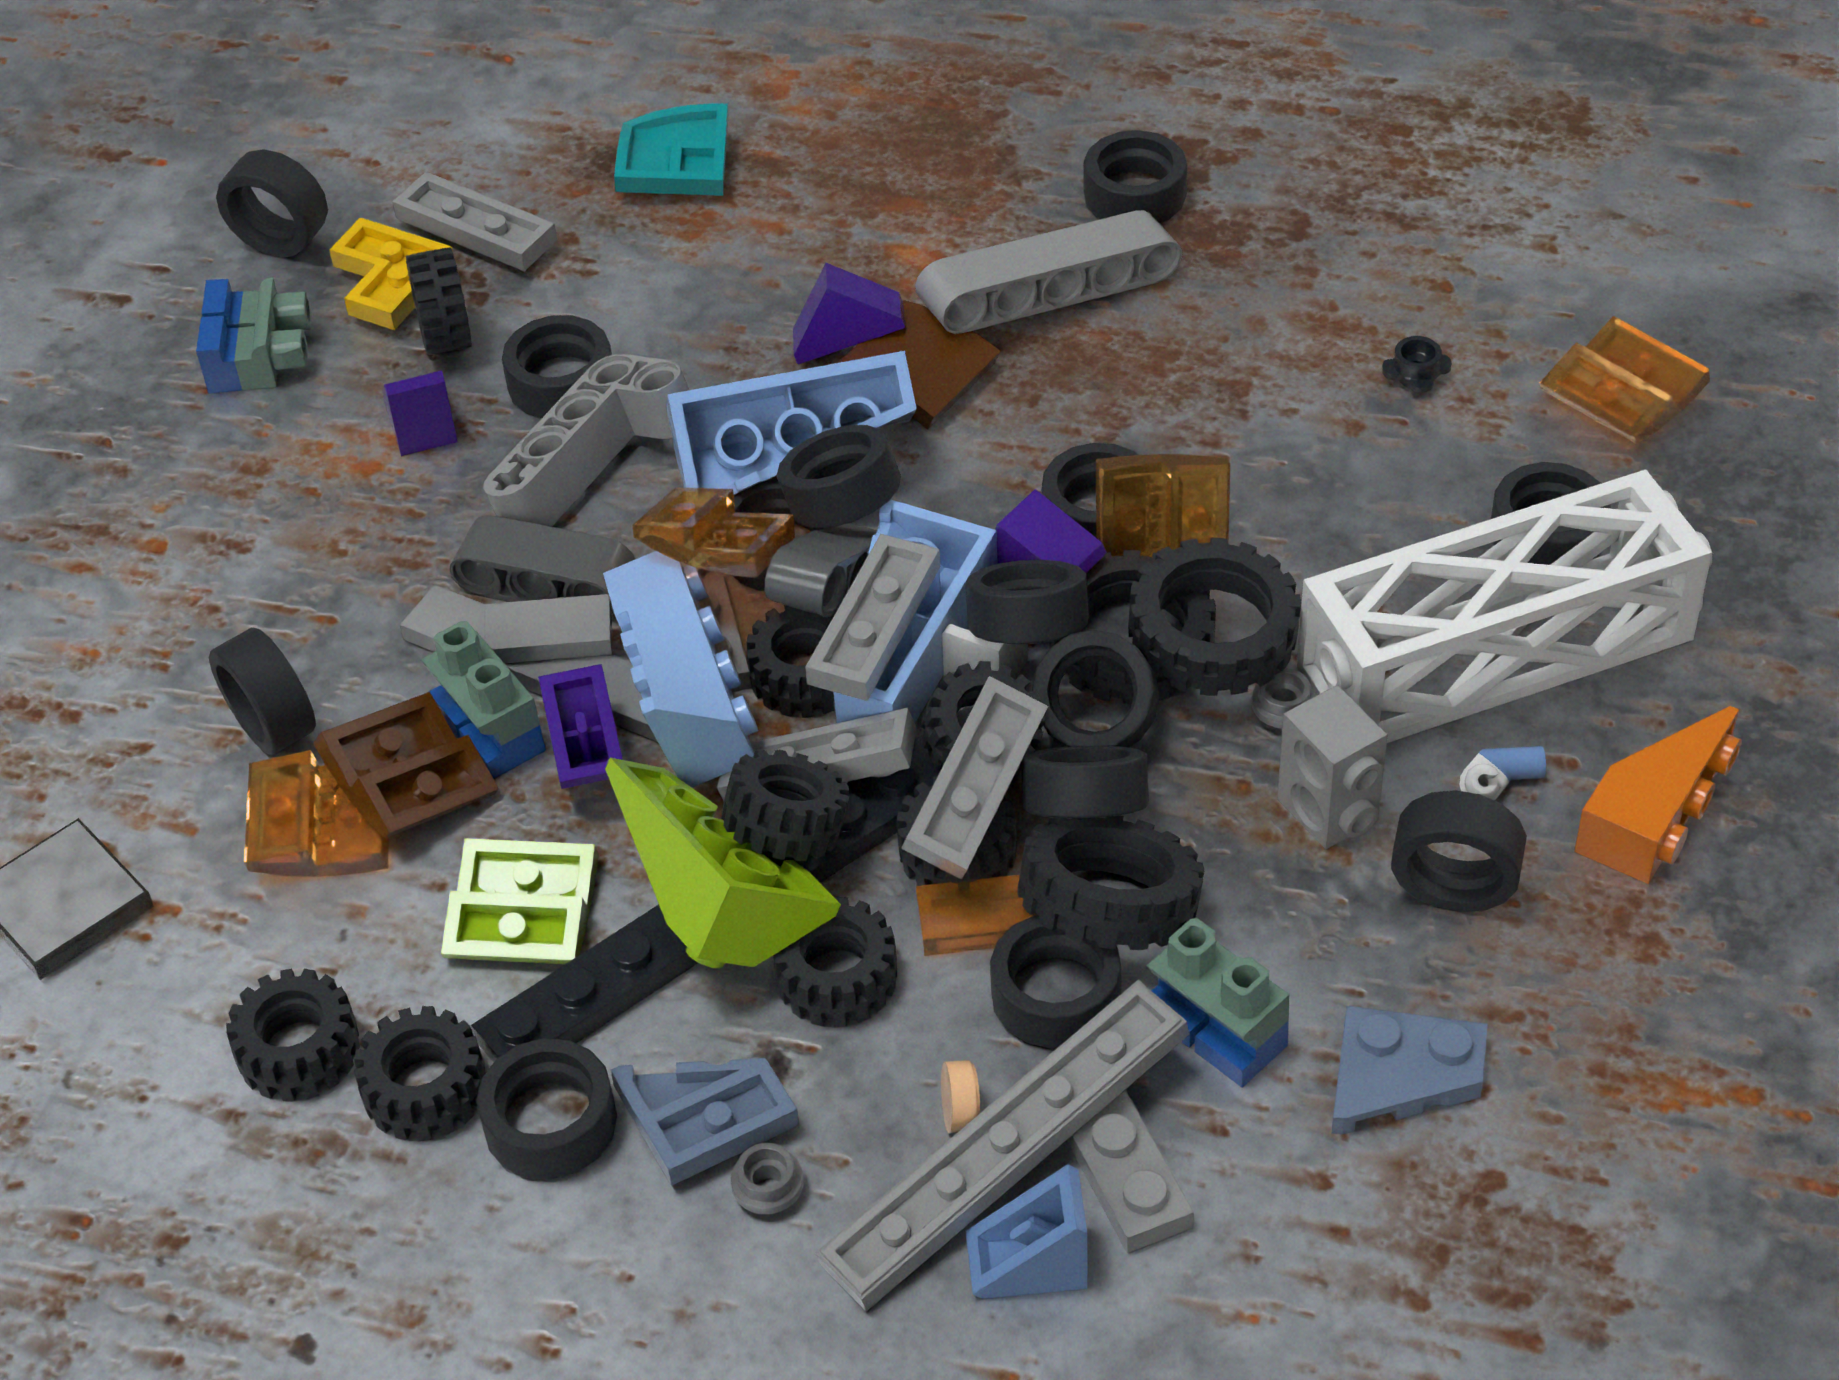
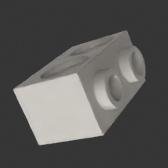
(1332, 767)

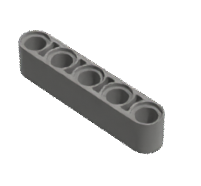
(1047, 271)

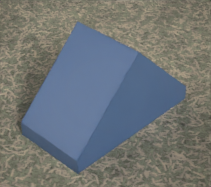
(1032, 1242)

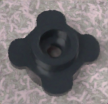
(1417, 363)

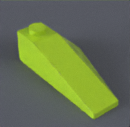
(710, 887)

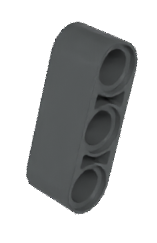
(533, 561)
(818, 568)

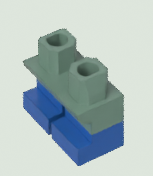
(250, 335)
(484, 699)
(1226, 999)

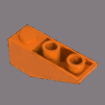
(1648, 797)

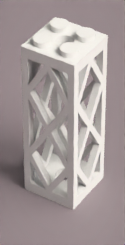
(1652, 573)

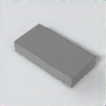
(549, 628)

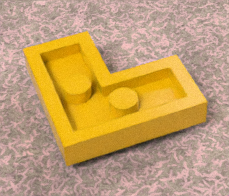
(379, 256)

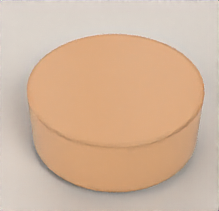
(959, 1094)

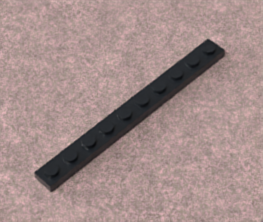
(650, 954)

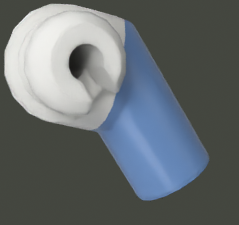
(1496, 767)

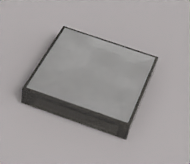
(65, 898)

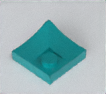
(674, 151)

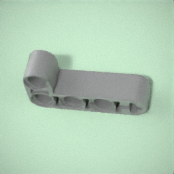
(583, 435)

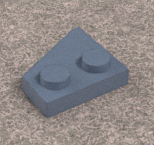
(1405, 1065)
(705, 1111)

